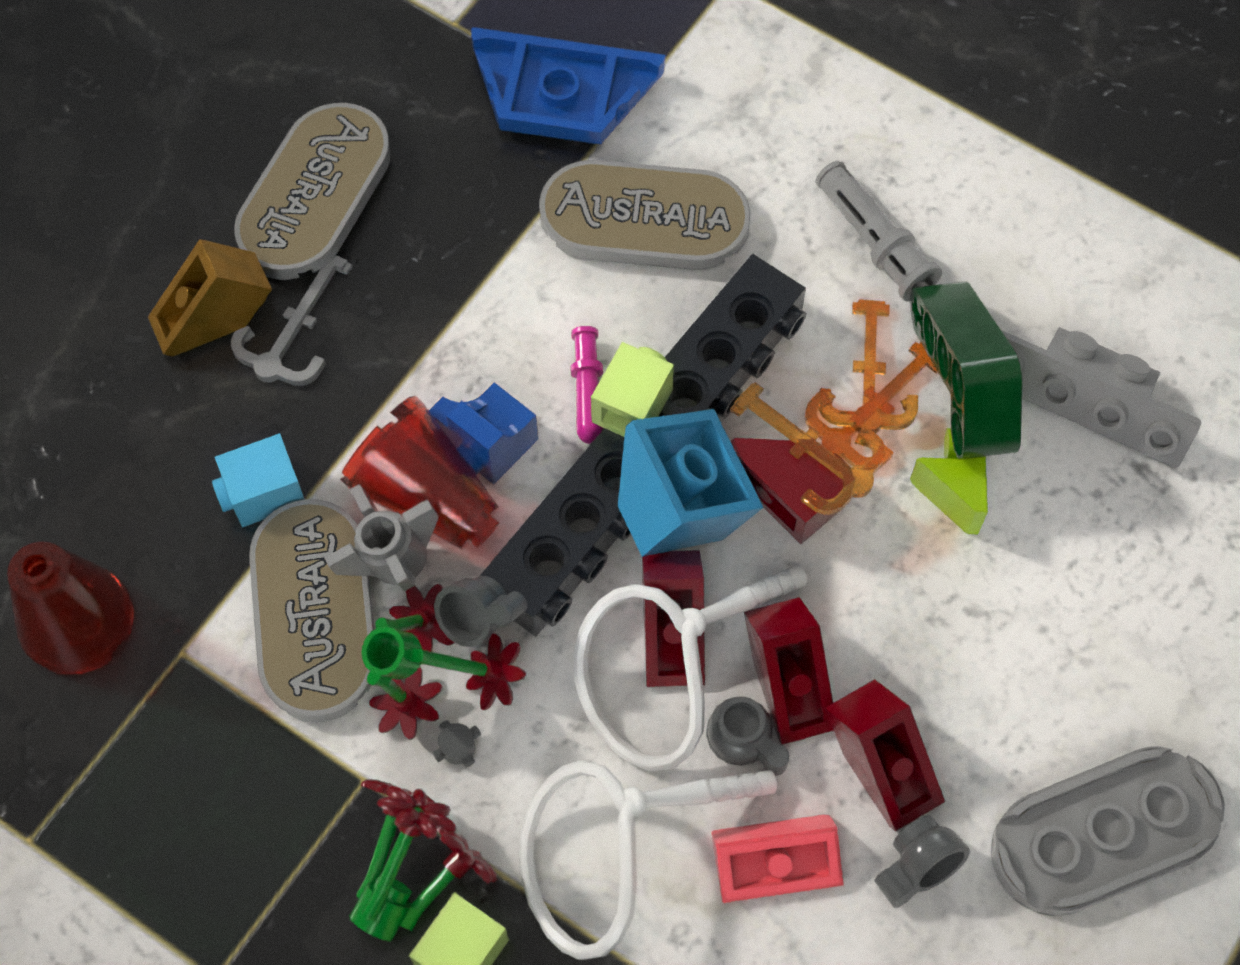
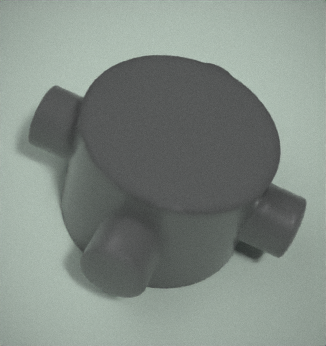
(456, 743)

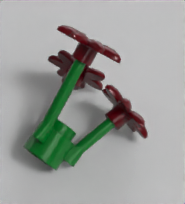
(396, 654)
(384, 899)

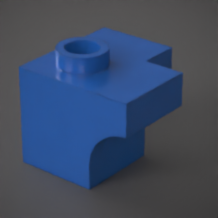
(488, 430)

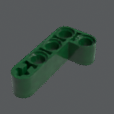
(975, 367)

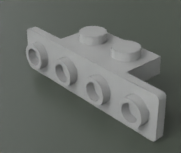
(1104, 394)

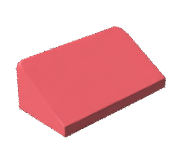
(777, 858)

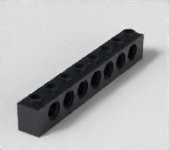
(753, 294)

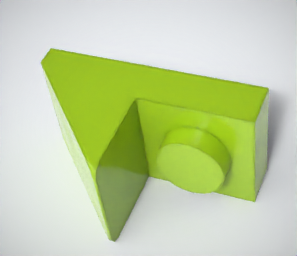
(954, 486)

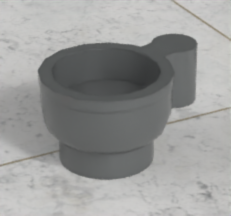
(475, 608)
(742, 734)
(927, 859)

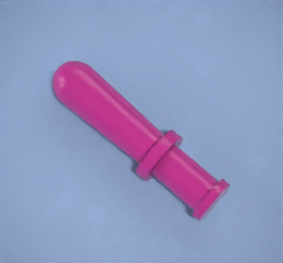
(587, 374)

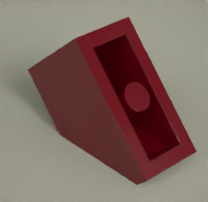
(783, 480)
(682, 579)
(791, 668)
(886, 753)

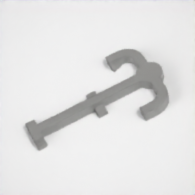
(268, 365)

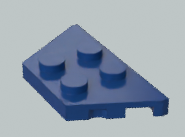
(561, 84)

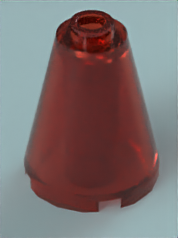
(419, 463)
(67, 608)

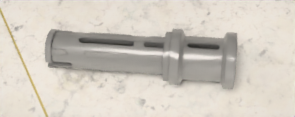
(891, 246)

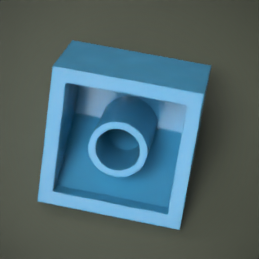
(682, 483)

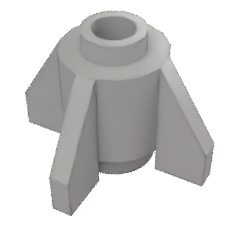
(386, 543)

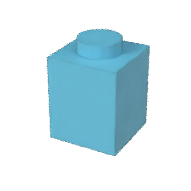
(256, 480)

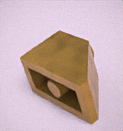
(209, 297)

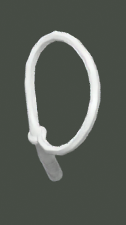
(691, 624)
(631, 804)

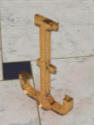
(867, 414)
(839, 439)
(856, 479)

